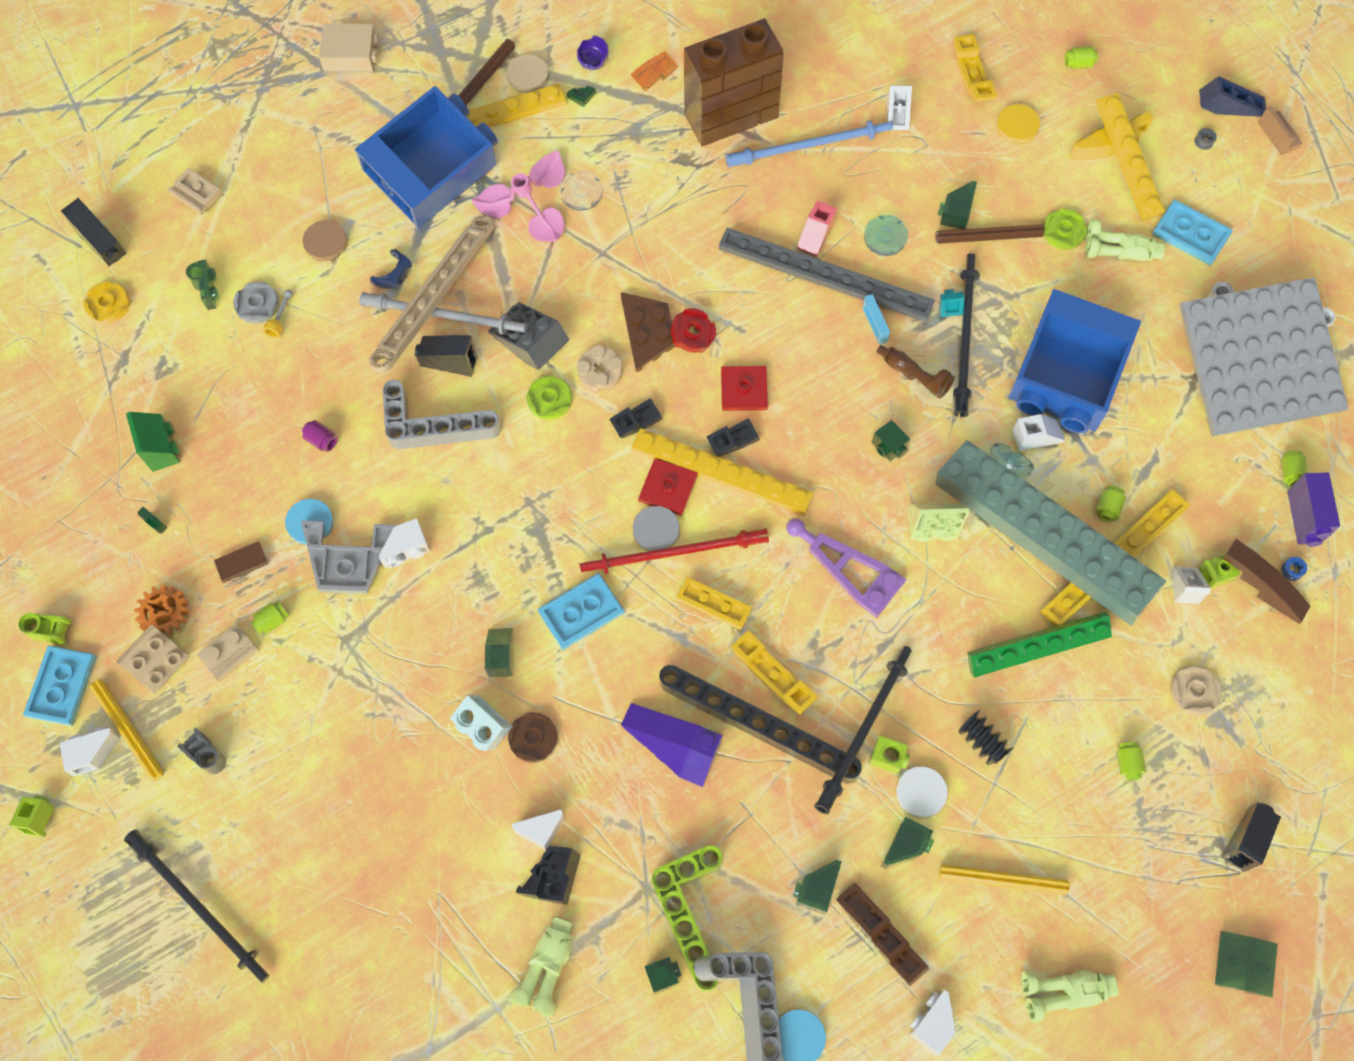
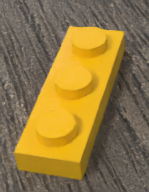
(714, 603)

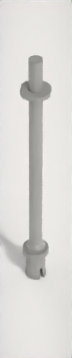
(383, 302)

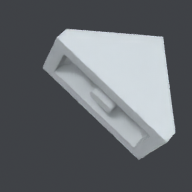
(899, 106)
(1189, 585)
(540, 829)

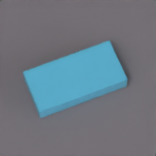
(876, 319)

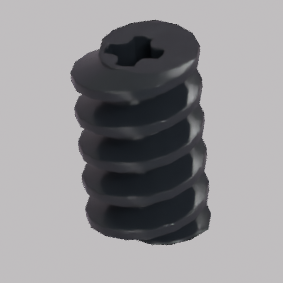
(984, 739)

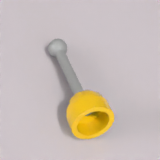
(273, 326)

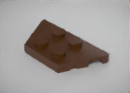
(647, 328)

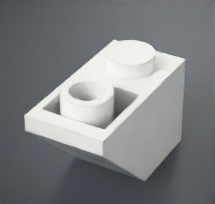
(1037, 432)
(404, 543)
(87, 752)
(936, 1025)

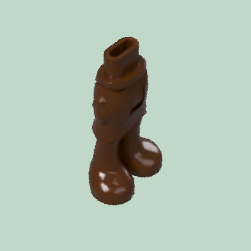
(901, 362)

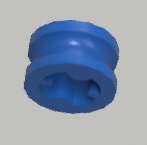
(1290, 575)

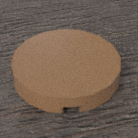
(324, 240)

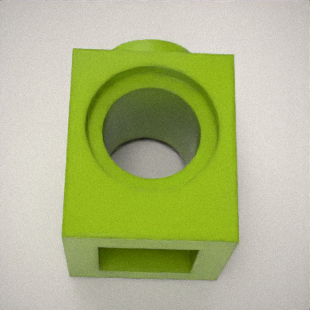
(878, 756)

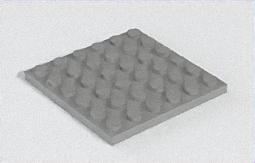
(1263, 356)

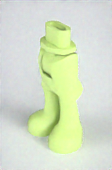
(1129, 246)
(551, 954)
(1080, 990)

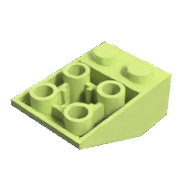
(936, 521)

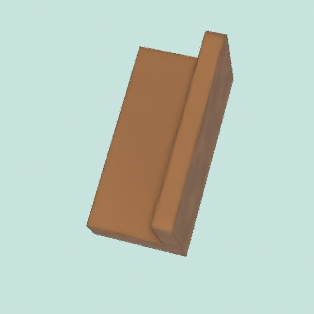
(1279, 131)

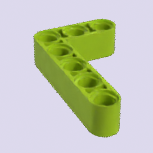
(684, 914)

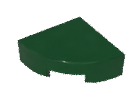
(581, 95)
(151, 520)

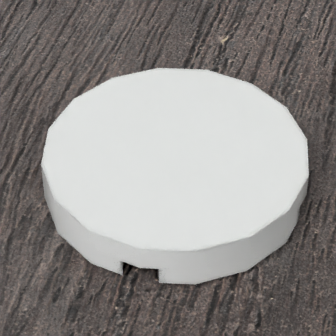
(921, 792)

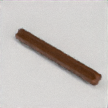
(486, 71)
(989, 233)

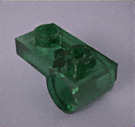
(204, 283)

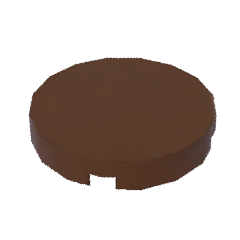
(533, 737)

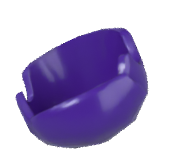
(593, 53)

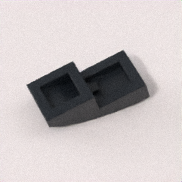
(631, 420)
(733, 439)

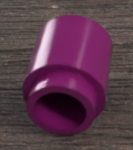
(319, 436)

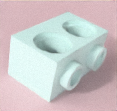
(484, 717)

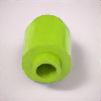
(1081, 57)
(1293, 466)
(1111, 503)
(269, 617)
(1131, 761)

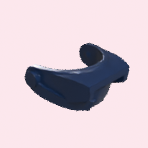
(398, 274)

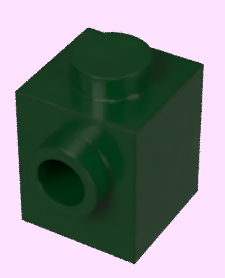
(891, 441)
(663, 975)

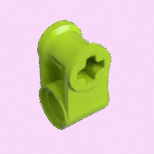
(48, 629)

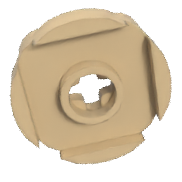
(595, 357)

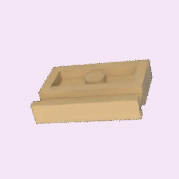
(195, 191)
(227, 652)

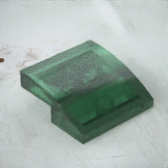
(1246, 964)

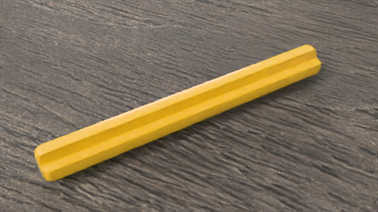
(127, 730)
(1004, 879)

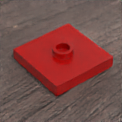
(744, 388)
(668, 486)

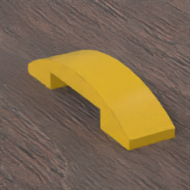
(972, 70)
(773, 674)

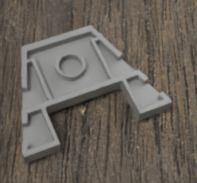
(344, 567)

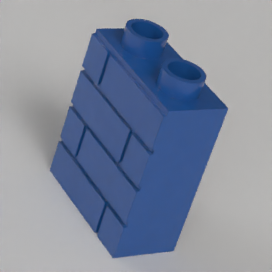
(428, 155)
(1074, 362)

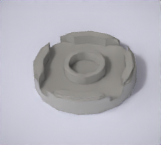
(256, 302)
(656, 528)

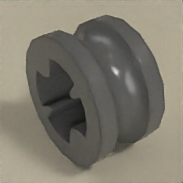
(1205, 144)

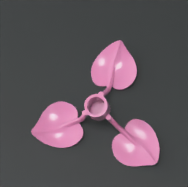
(547, 172)

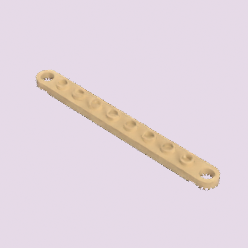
(431, 294)

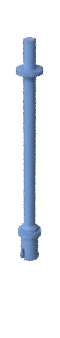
(748, 155)

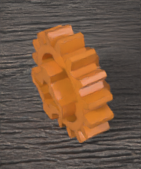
(162, 600)

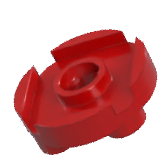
(692, 342)

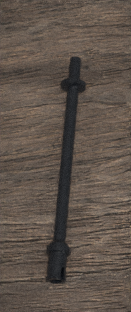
(962, 392)
(833, 787)
(147, 853)

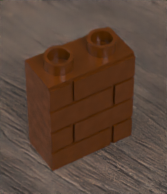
(732, 81)

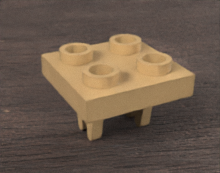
(152, 658)

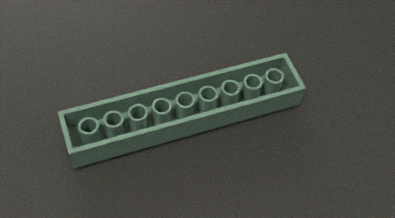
(1050, 532)

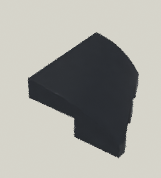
(552, 876)

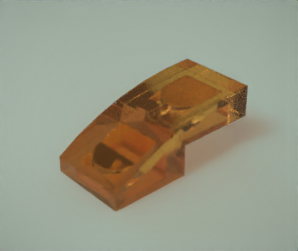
(657, 67)

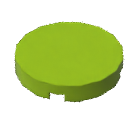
(1065, 229)
(549, 397)

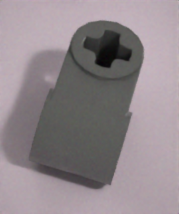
(200, 749)

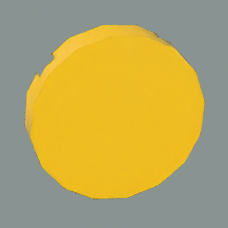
(1018, 123)
(106, 302)

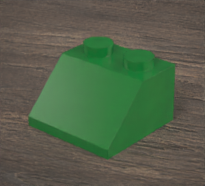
(153, 439)

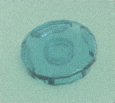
(885, 235)
(1012, 461)

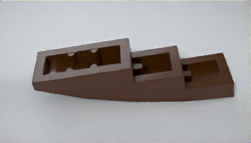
(1272, 585)
(882, 934)

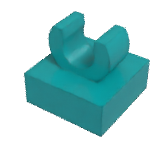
(951, 303)

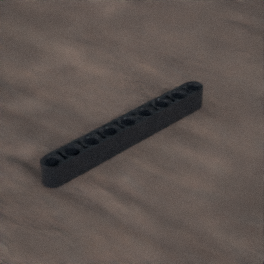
(751, 713)

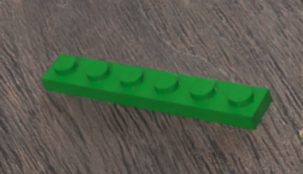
(1039, 644)

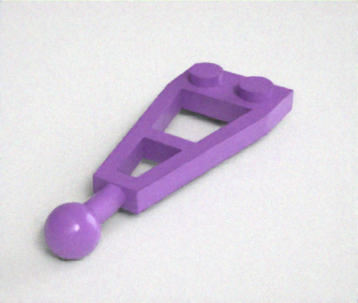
(881, 590)

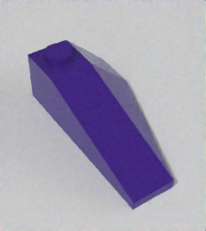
(675, 742)

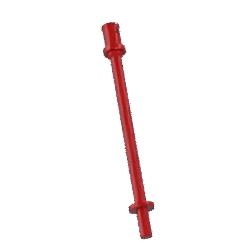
(742, 539)

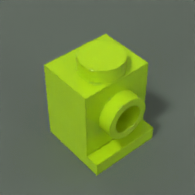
(1218, 576)
(32, 815)

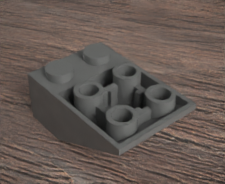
(540, 341)

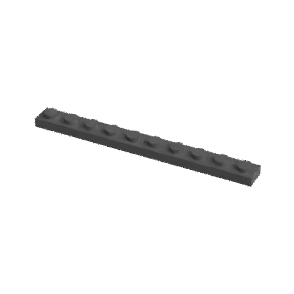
(826, 274)

